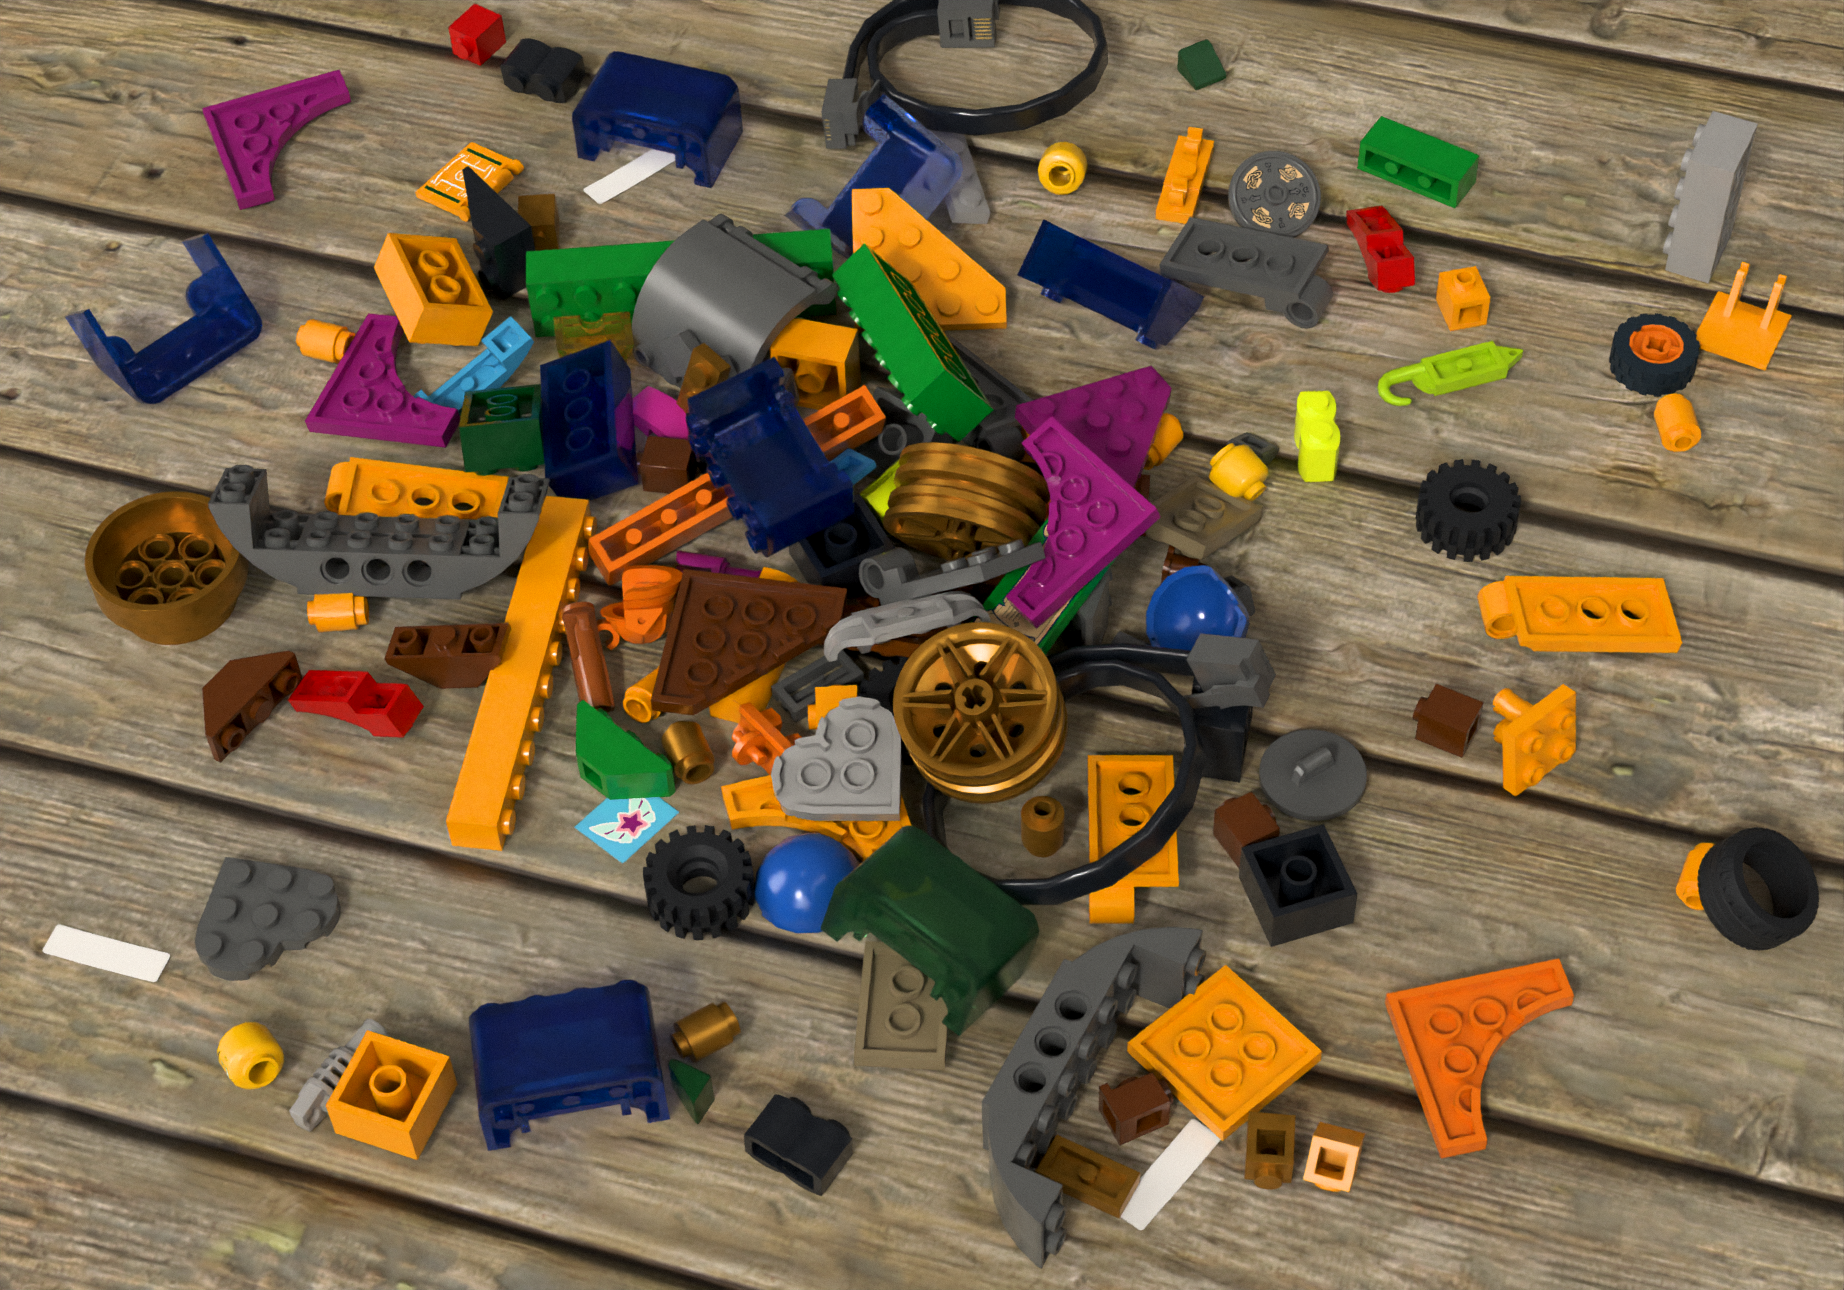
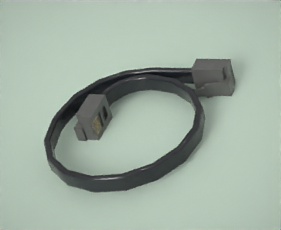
(960, 26)
(1230, 674)

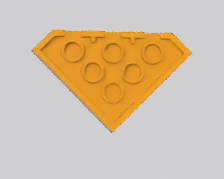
(946, 278)

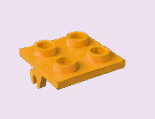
(1741, 329)

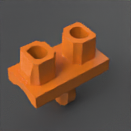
(760, 737)

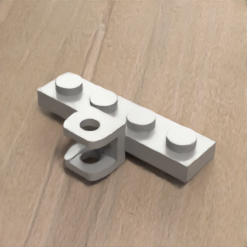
(966, 198)

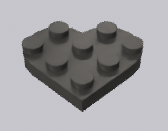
(260, 913)

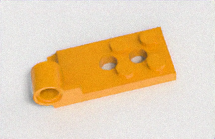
(393, 487)
(1550, 617)
(1109, 808)

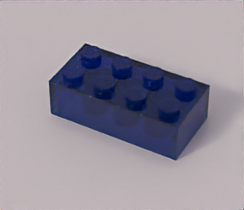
(588, 423)

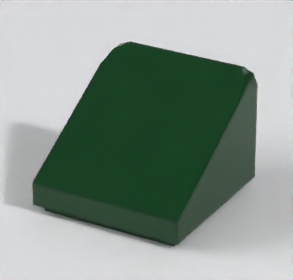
(1200, 65)
(692, 1088)

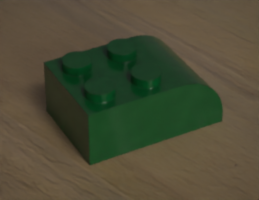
(502, 429)

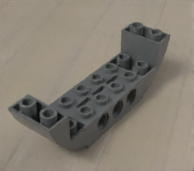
(372, 552)
(1058, 1055)

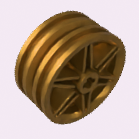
(963, 500)
(1010, 763)

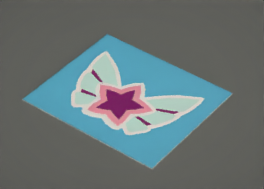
(626, 824)

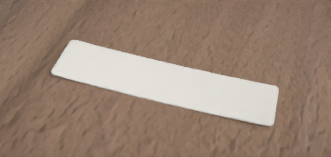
(629, 175)
(106, 953)
(1169, 1173)

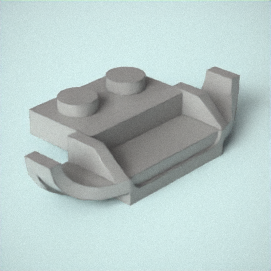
(901, 619)

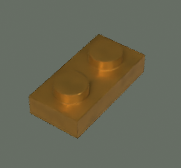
(703, 372)
(1089, 1176)

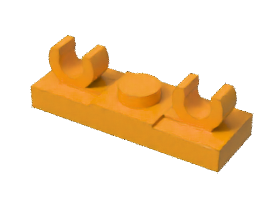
(1185, 177)

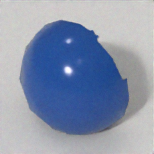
(1192, 604)
(799, 880)

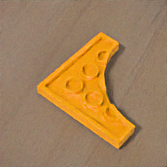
(754, 804)

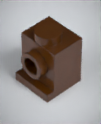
(1135, 1106)

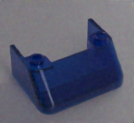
(1108, 285)
(221, 327)

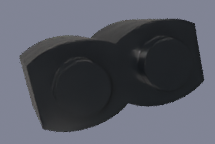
(543, 70)
(799, 1144)

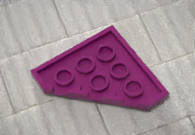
(1110, 417)

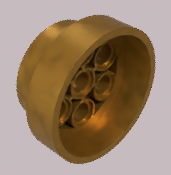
(165, 568)

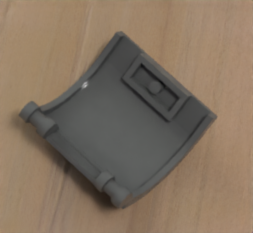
(724, 291)

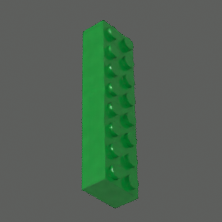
(611, 276)

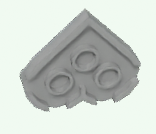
(845, 768)

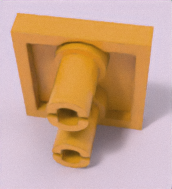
(1534, 735)

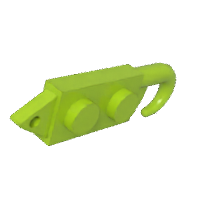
(1451, 371)

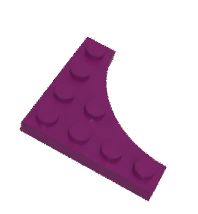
(257, 126)
(370, 399)
(1088, 524)

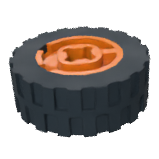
(1654, 354)

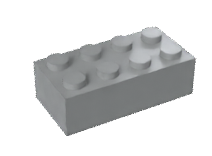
(1708, 195)

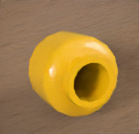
(1062, 168)
(1239, 472)
(250, 1055)

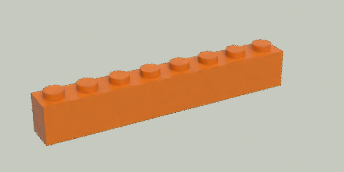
(701, 506)

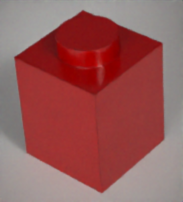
(477, 34)

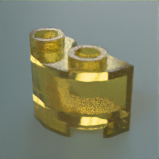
(575, 335)

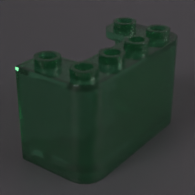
(937, 919)

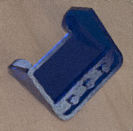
(905, 160)

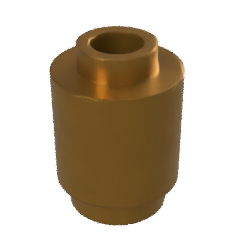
(688, 751)
(1042, 826)
(705, 1031)

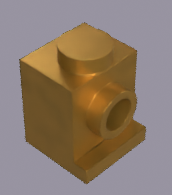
(1270, 1149)

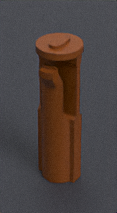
(587, 656)

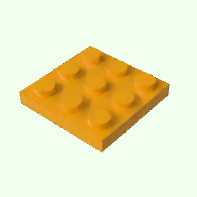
(1224, 1052)

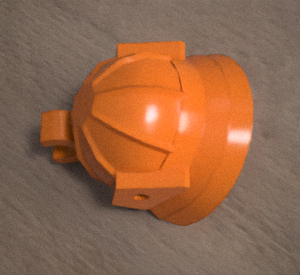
(645, 607)

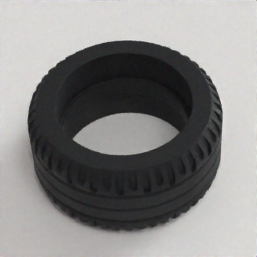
(1730, 902)

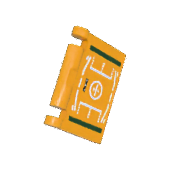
(448, 188)

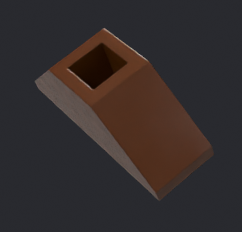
(448, 653)
(245, 696)

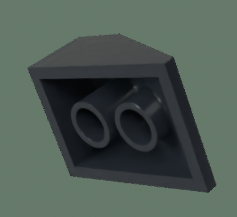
(499, 237)

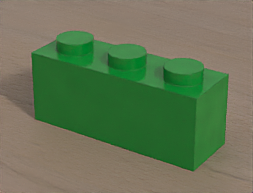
(1418, 162)

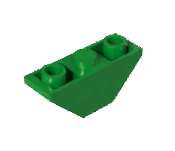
(617, 760)

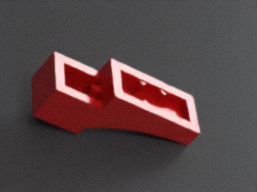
(1382, 247)
(358, 699)

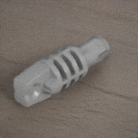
(313, 1097)

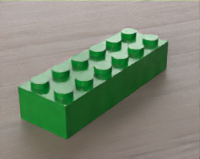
(910, 344)

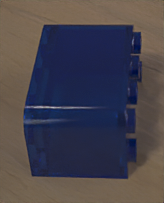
(660, 109)
(767, 459)
(566, 1057)

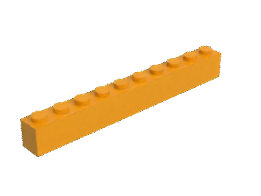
(516, 688)

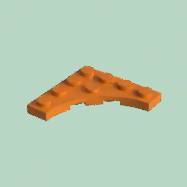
(1455, 1031)

